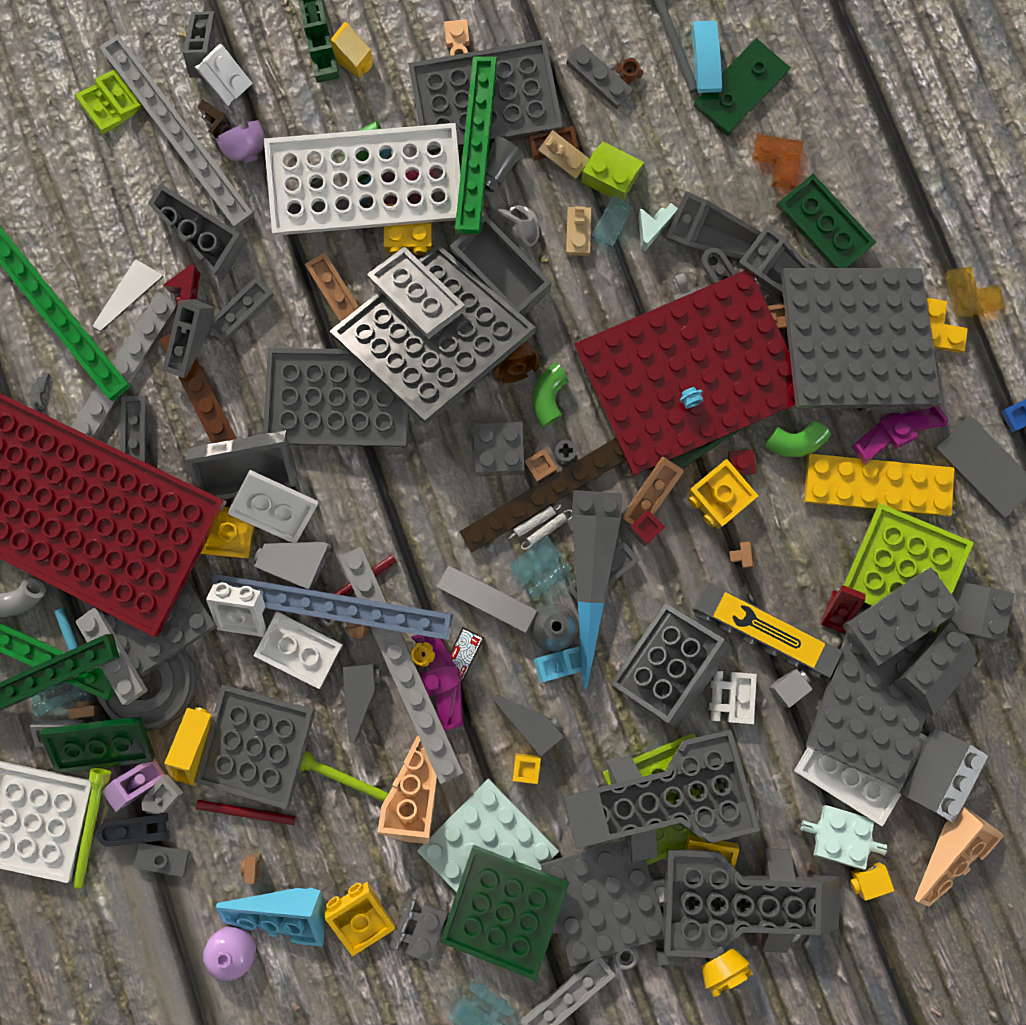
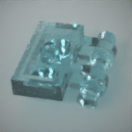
(535, 561)
(470, 1013)

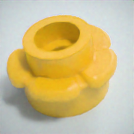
(416, 654)

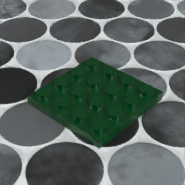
(504, 912)

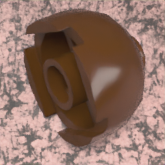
(517, 364)

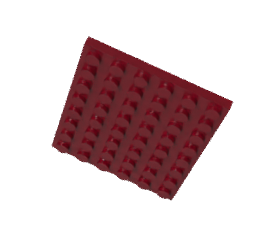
(706, 340)

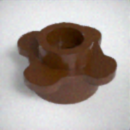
(629, 64)

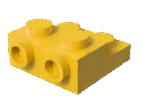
(415, 237)
(721, 495)
(358, 918)

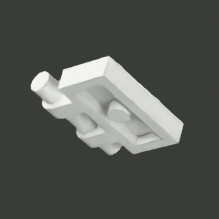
(741, 697)

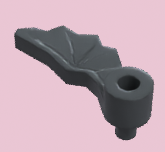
(37, 390)

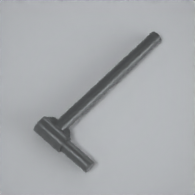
(676, 45)

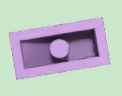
(133, 784)

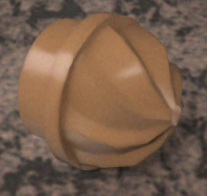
(357, 630)

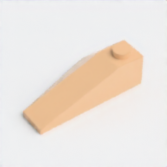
(410, 803)
(955, 850)

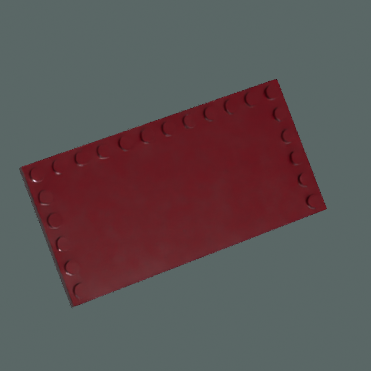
(97, 518)

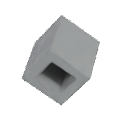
(791, 687)

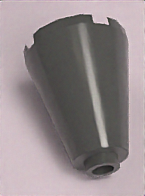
(549, 639)

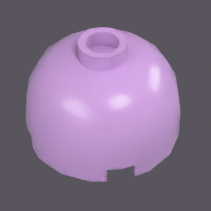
(242, 142)
(229, 953)

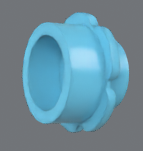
(691, 397)

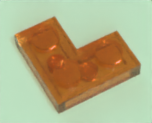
(785, 155)

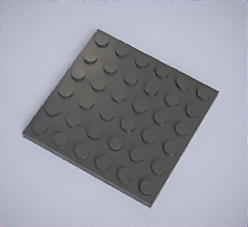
(859, 338)
(436, 370)

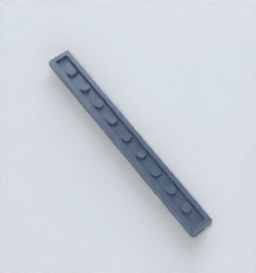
(347, 608)

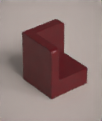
(646, 528)

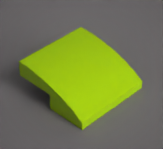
(108, 102)

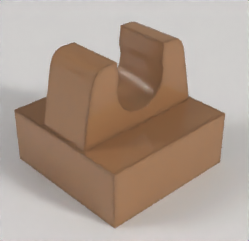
(745, 555)

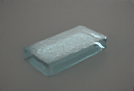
(612, 222)

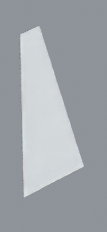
(134, 284)

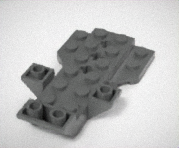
(638, 804)
(775, 906)

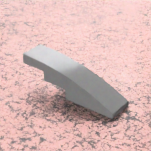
(488, 599)

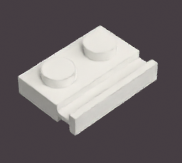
(223, 74)

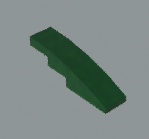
(318, 40)

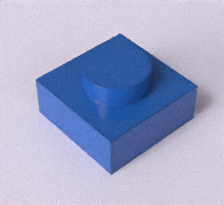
(1015, 416)

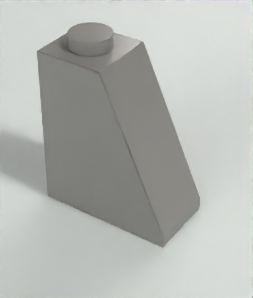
(294, 561)

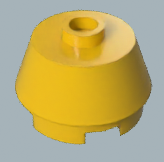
(725, 971)

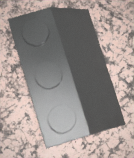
(937, 667)
(943, 774)

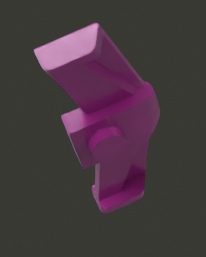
(897, 430)
(444, 681)

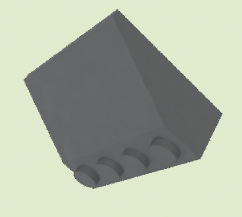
(671, 665)

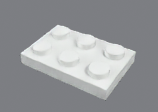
(272, 507)
(298, 650)

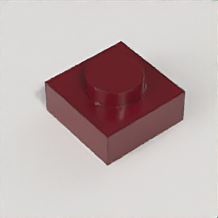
(743, 461)

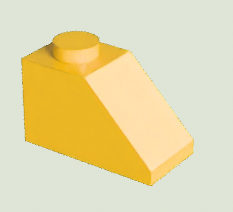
(351, 51)

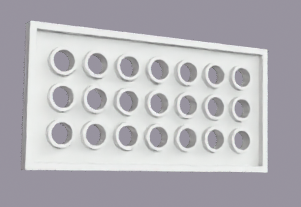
(350, 144)

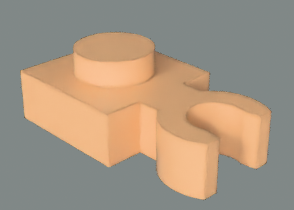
(457, 36)

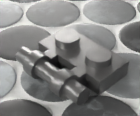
(426, 932)

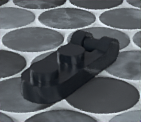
(133, 830)

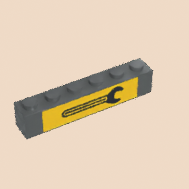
(767, 630)

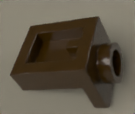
(215, 118)

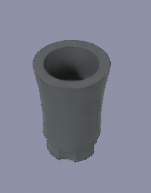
(501, 160)

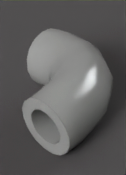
(21, 599)

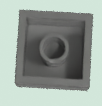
(499, 449)

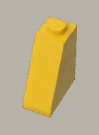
(188, 746)

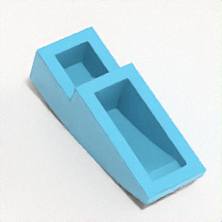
(706, 56)

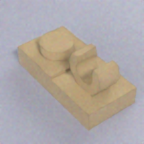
(563, 154)
(578, 231)

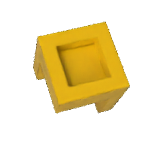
(526, 768)

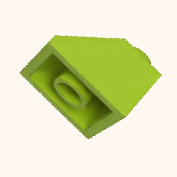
(611, 171)

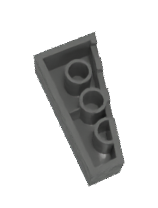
(205, 235)

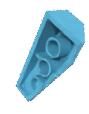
(287, 912)

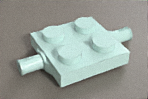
(843, 837)

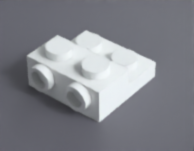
(237, 609)

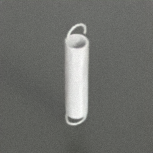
(536, 520)
(547, 529)

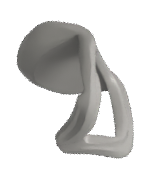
(526, 230)

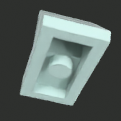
(652, 228)

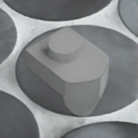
(161, 796)

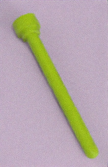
(309, 763)
(98, 779)

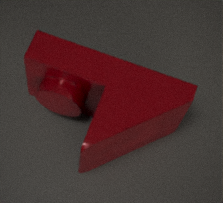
(184, 283)
(842, 607)

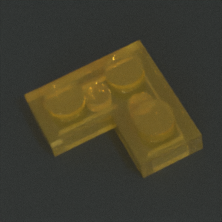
(968, 299)

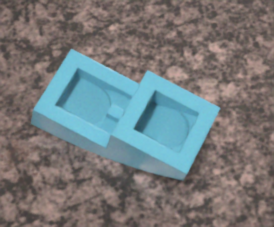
(559, 664)

